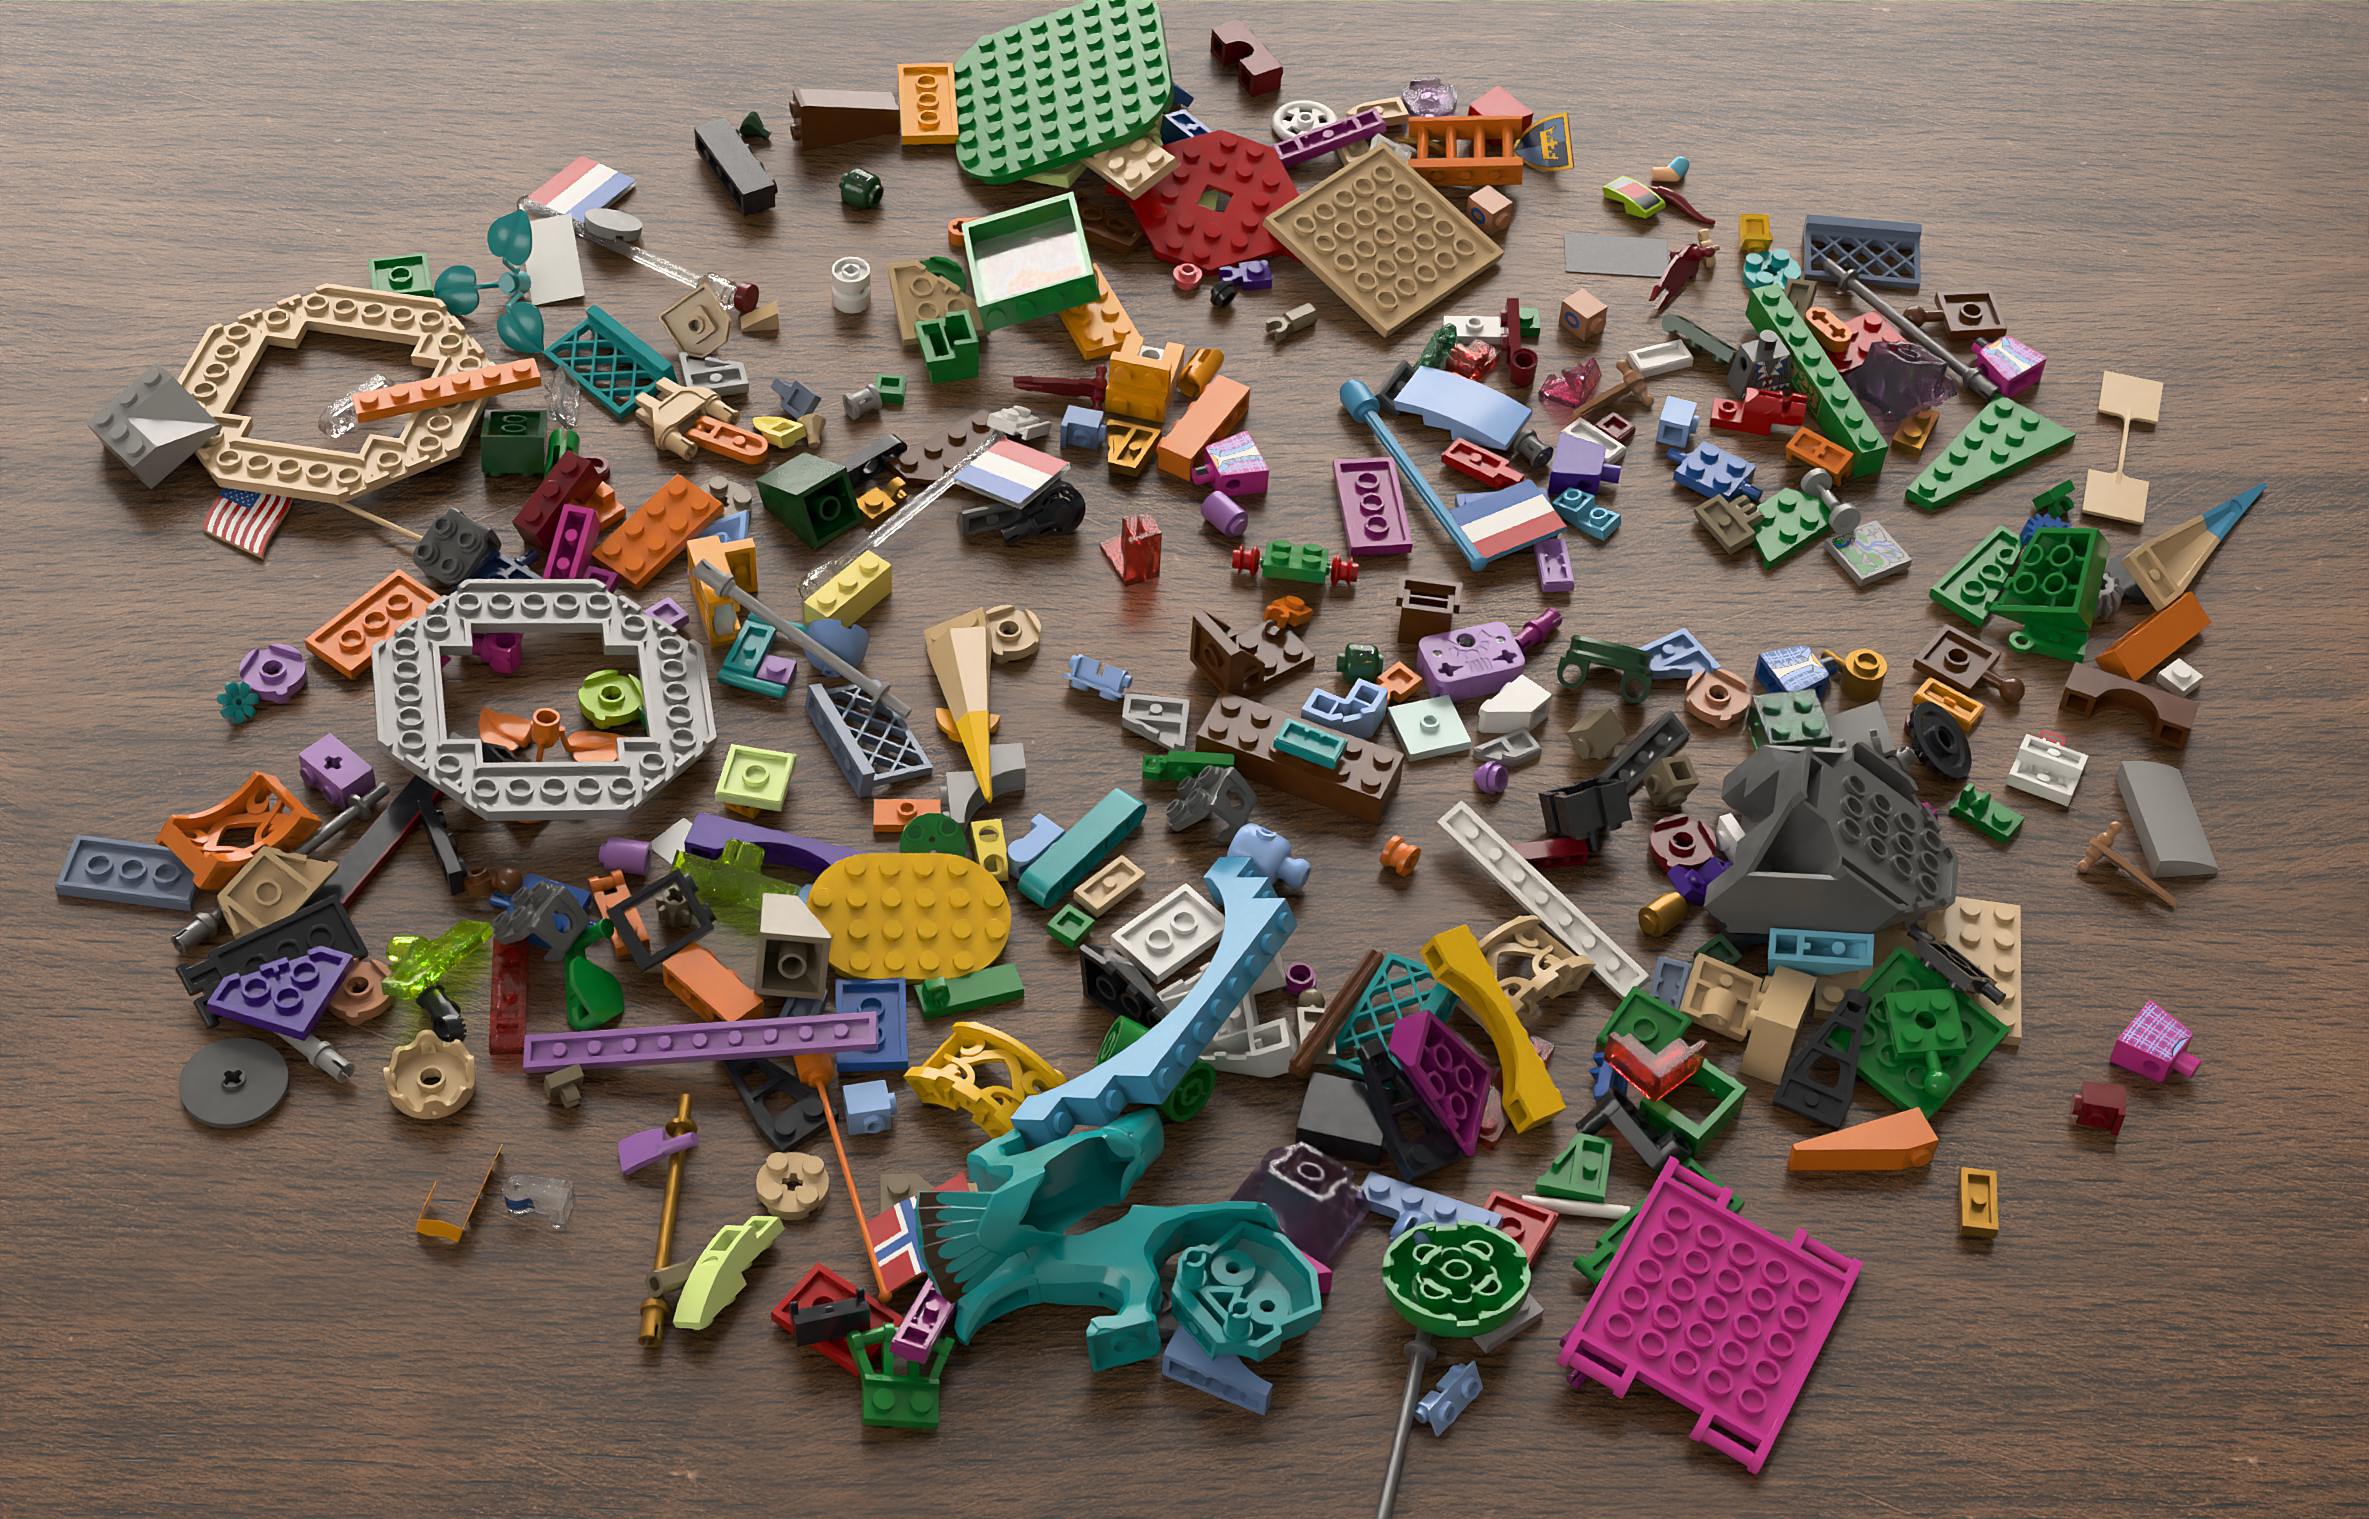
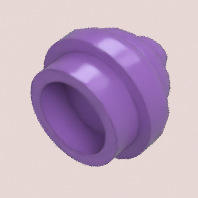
(1491, 777)

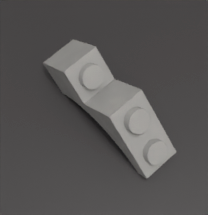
(962, 789)

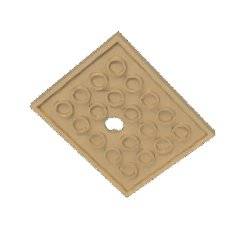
(1978, 929)

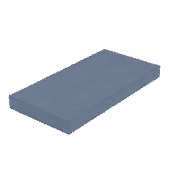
(127, 874)

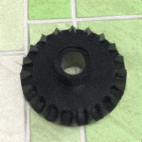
(1939, 741)

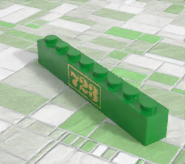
(1815, 376)

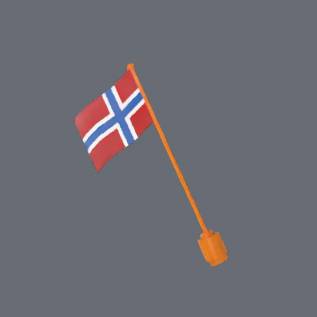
(892, 1234)

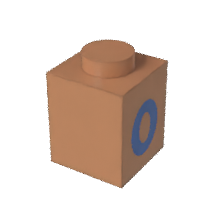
(1489, 210)
(1583, 314)

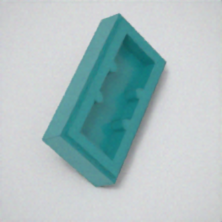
(1310, 743)

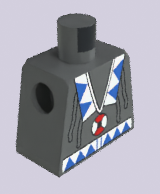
(1761, 365)

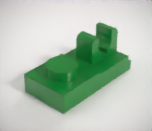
(1986, 814)

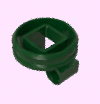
(1628, 659)

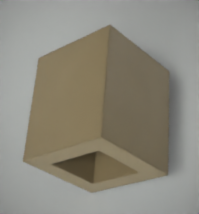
(1596, 734)
(1671, 781)

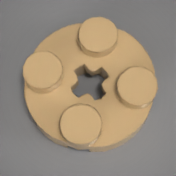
(1015, 646)
(788, 1167)

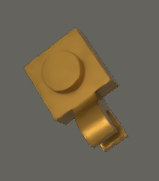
(878, 505)

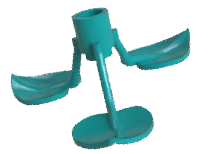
(457, 287)

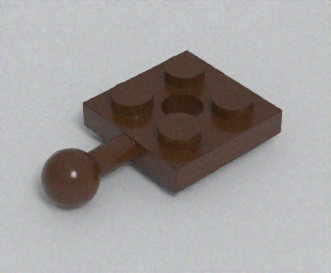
(1952, 309)
(1976, 665)

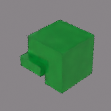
(949, 347)

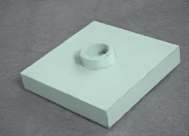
(1429, 728)

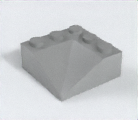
(153, 425)

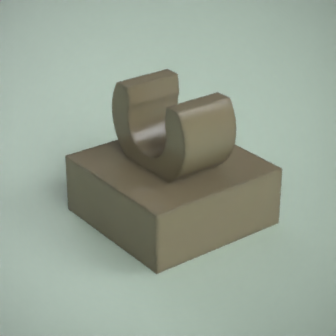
(565, 1084)

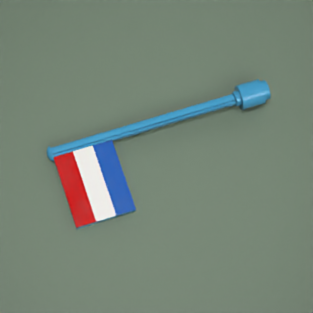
(1479, 528)

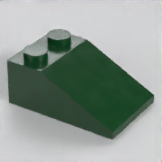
(514, 442)

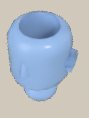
(1270, 854)

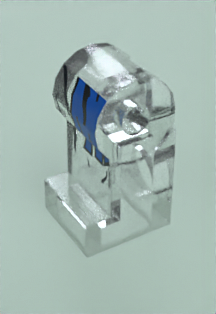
(540, 1198)

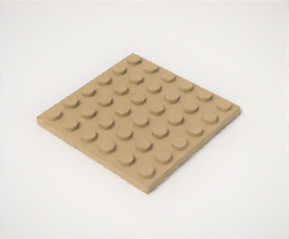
(1383, 239)

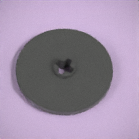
(224, 1105)

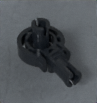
(1048, 514)

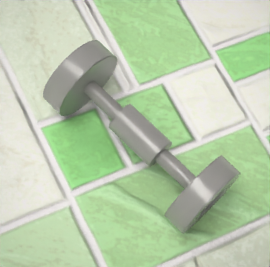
(1843, 517)

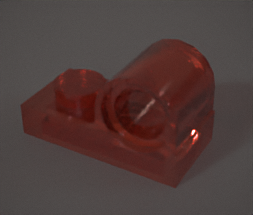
(1472, 361)

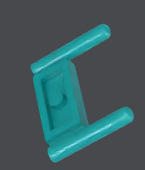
(748, 654)

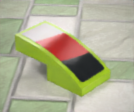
(1637, 197)

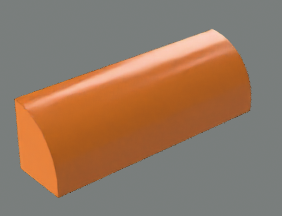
(2154, 638)

